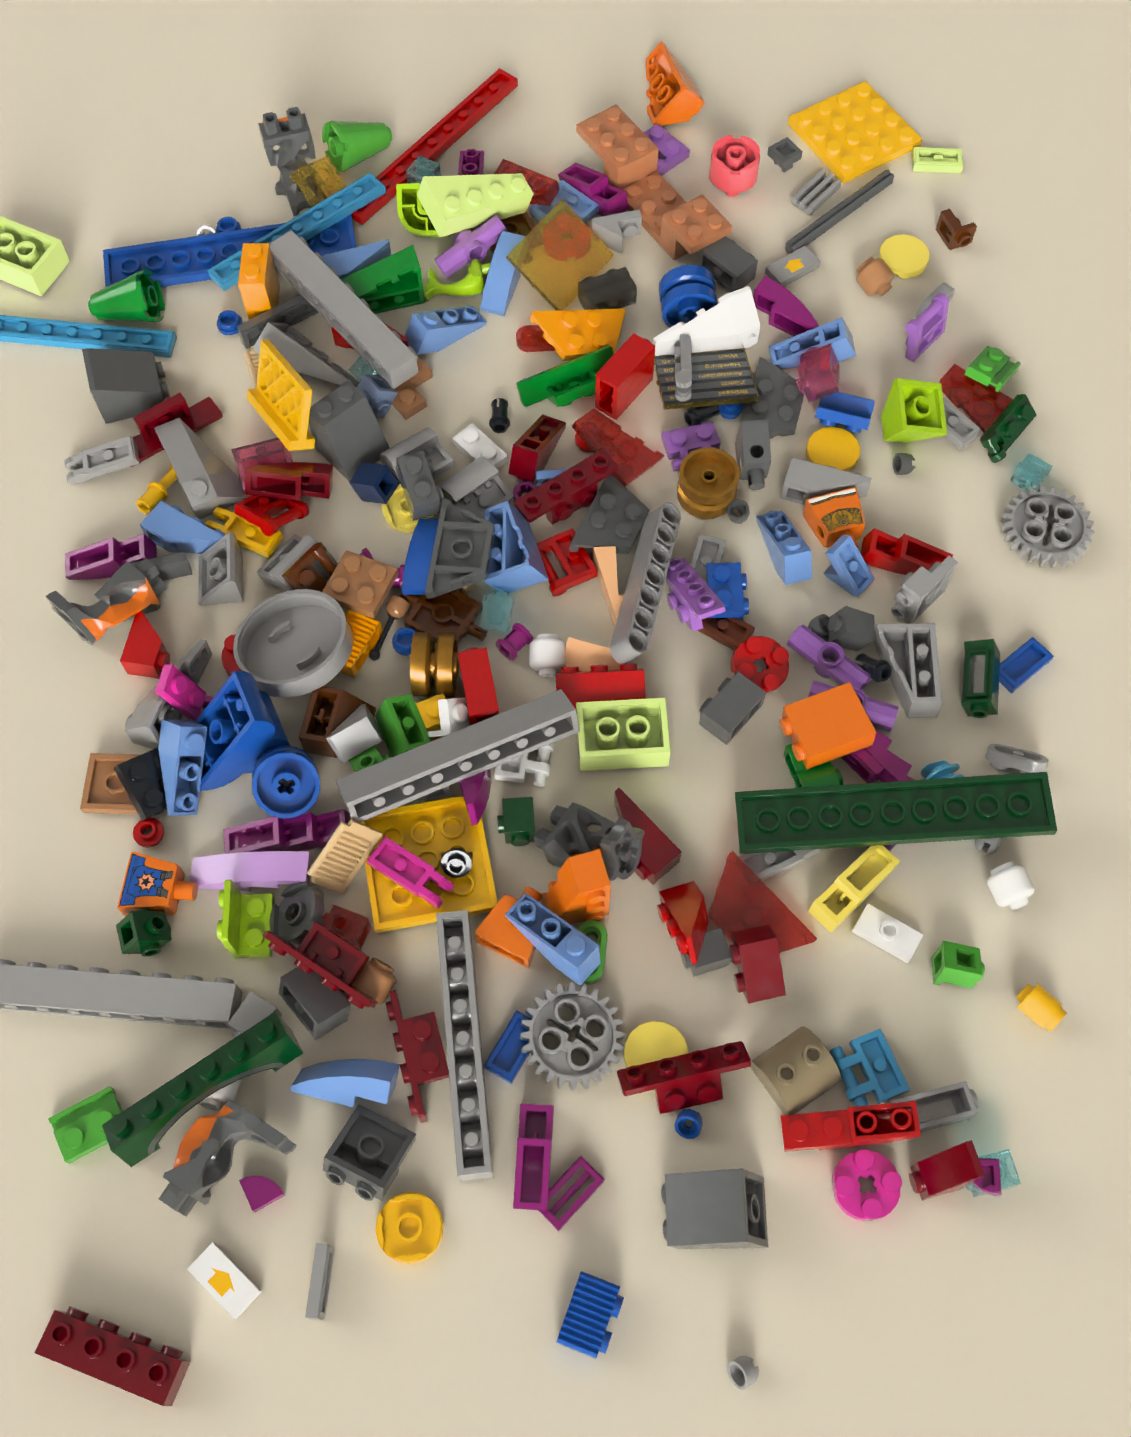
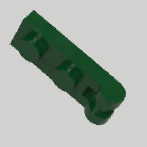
(1008, 427)

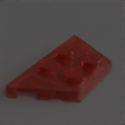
(747, 903)

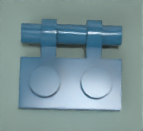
(877, 1065)

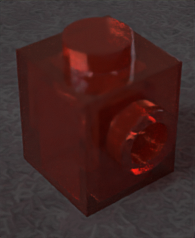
(347, 925)

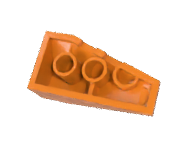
(671, 91)

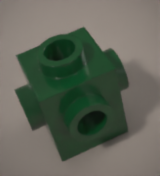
(144, 932)

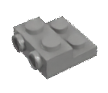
(922, 590)

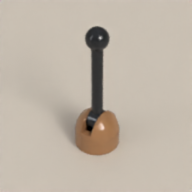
(396, 609)

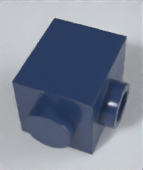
(374, 483)

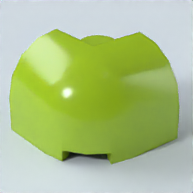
(412, 213)

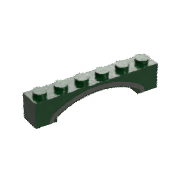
(140, 1127)

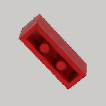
(601, 683)

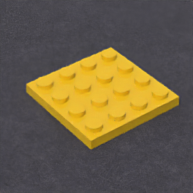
(854, 131)
(427, 832)

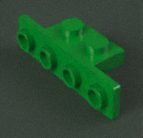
(566, 381)

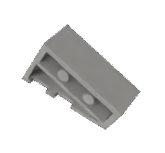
(914, 665)

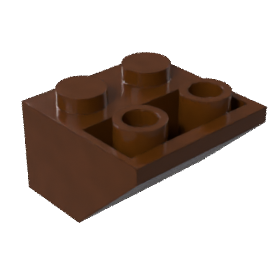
(325, 712)

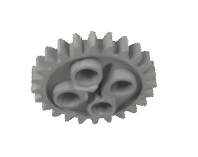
(1067, 523)
(558, 1062)

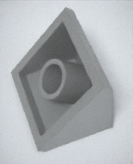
(221, 572)

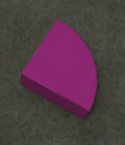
(991, 1181)
(260, 1191)

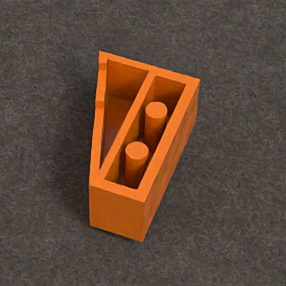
(581, 889)

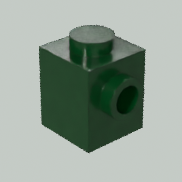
(517, 821)

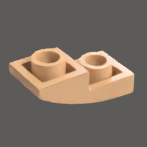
(587, 654)

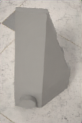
(301, 355)
(200, 471)
(145, 723)

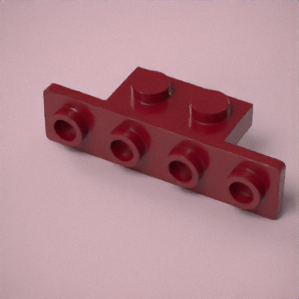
(174, 407)
(568, 490)
(330, 957)
(422, 1051)
(685, 1078)

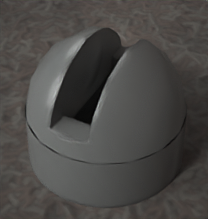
(903, 463)
(742, 508)
(819, 625)

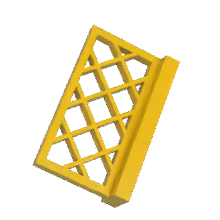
(280, 399)

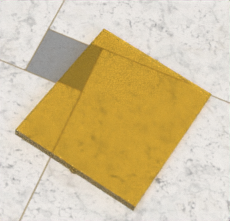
(559, 255)

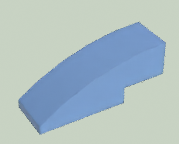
(501, 277)
(348, 1080)

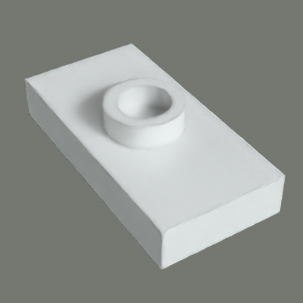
(887, 933)

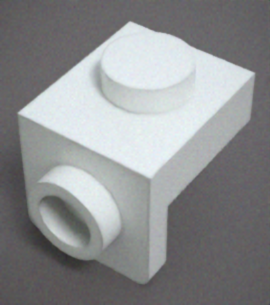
(452, 716)

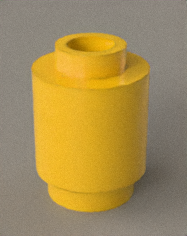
(1040, 1006)

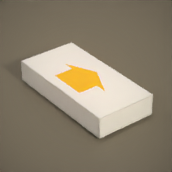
(224, 1280)

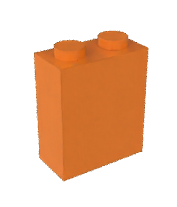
(827, 726)

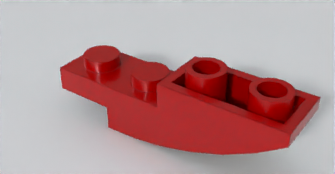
(851, 1127)

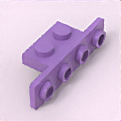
(690, 595)

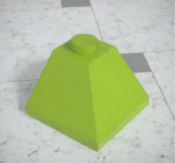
(913, 411)

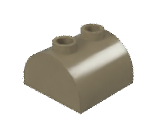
(796, 1070)

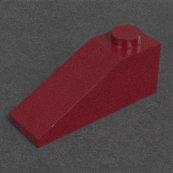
(535, 447)
(658, 851)
(946, 1171)

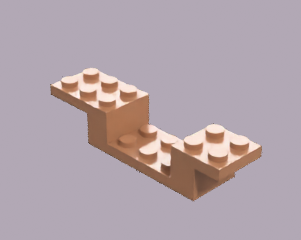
(632, 166)

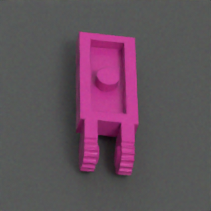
(181, 692)
(408, 871)

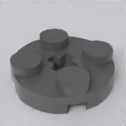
(298, 901)

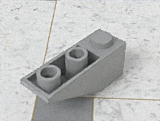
(810, 480)

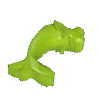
(470, 285)

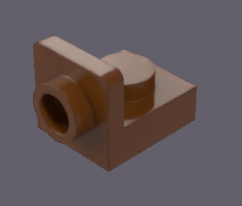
(952, 232)

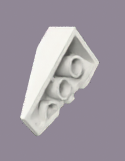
(724, 327)

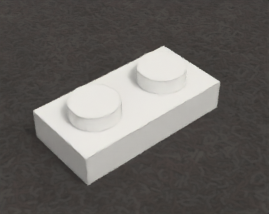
(476, 444)

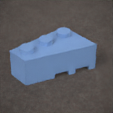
(514, 554)

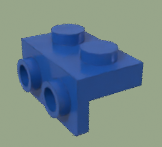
(845, 409)
(728, 585)

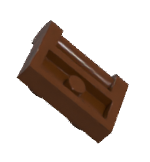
(304, 575)

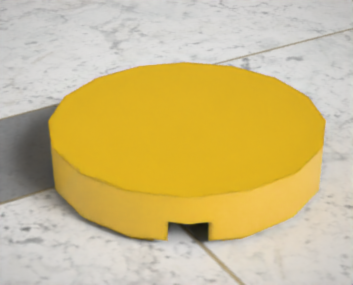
(833, 448)
(409, 1227)

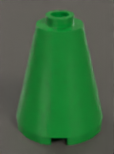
(129, 299)

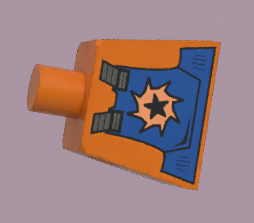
(154, 885)

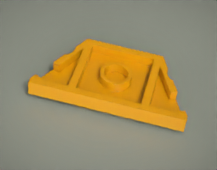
(579, 331)

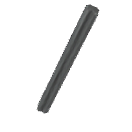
(840, 211)

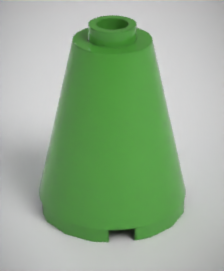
(354, 141)

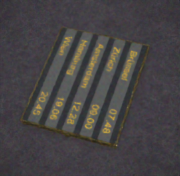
(716, 379)

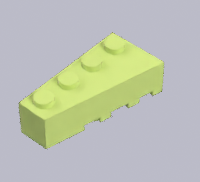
(471, 200)

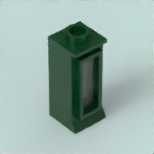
(981, 678)

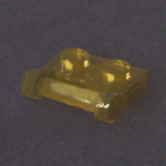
(324, 177)

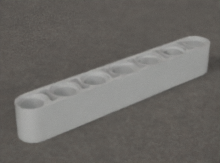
(645, 584)

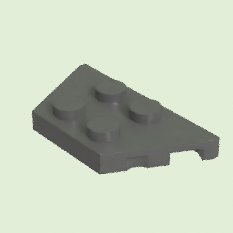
(778, 400)
(612, 519)
(459, 550)

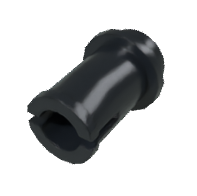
(699, 414)
(499, 420)
(878, 670)

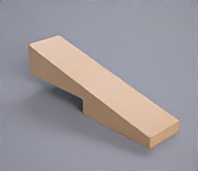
(606, 564)

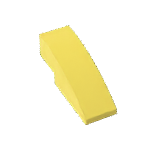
(853, 886)

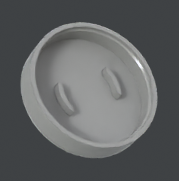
(294, 642)

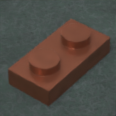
(727, 631)

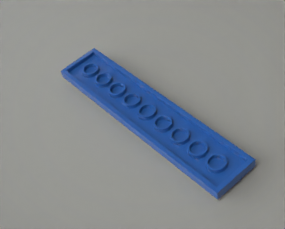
(190, 257)

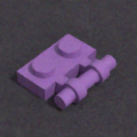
(682, 441)

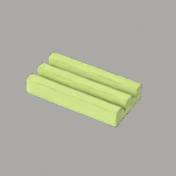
(937, 159)

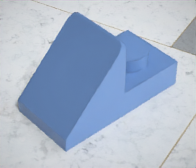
(848, 566)

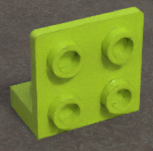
(244, 922)

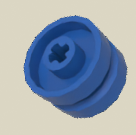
(685, 292)
(285, 799)

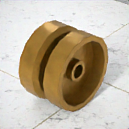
(707, 482)
(433, 664)

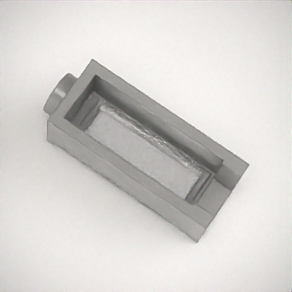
(944, 1105)

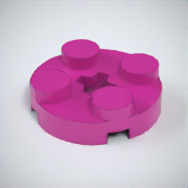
(884, 1177)

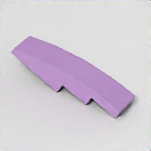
(251, 869)

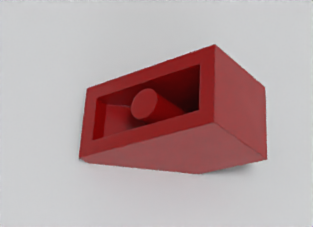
(144, 650)

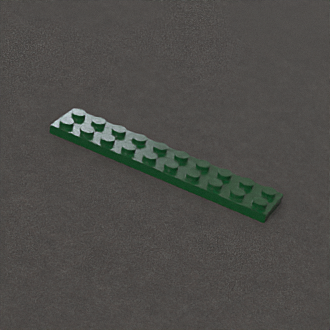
(895, 813)

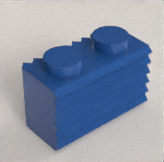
(589, 1315)

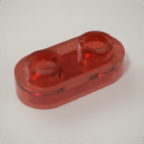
(531, 339)

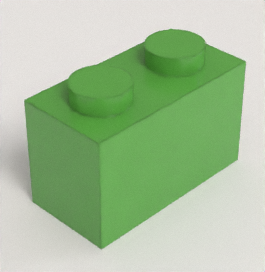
(401, 724)

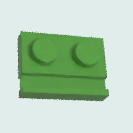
(992, 368)
(80, 1126)

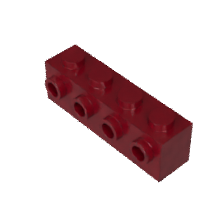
(112, 1356)

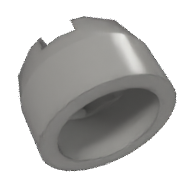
(991, 844)
(742, 1372)

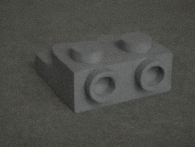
(368, 1153)

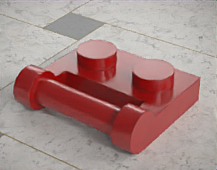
(261, 509)
(576, 565)

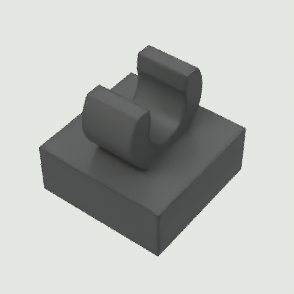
(784, 154)

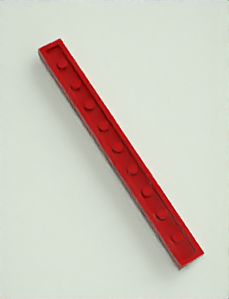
(441, 137)

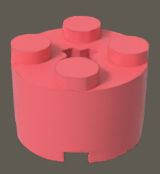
(734, 164)

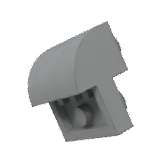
(425, 441)
(476, 487)
(285, 558)

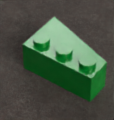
(390, 282)

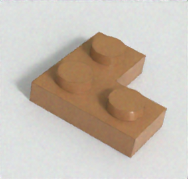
(408, 399)

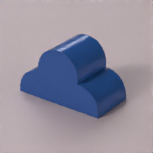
(239, 730)

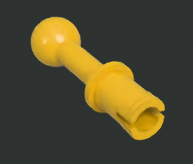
(156, 492)

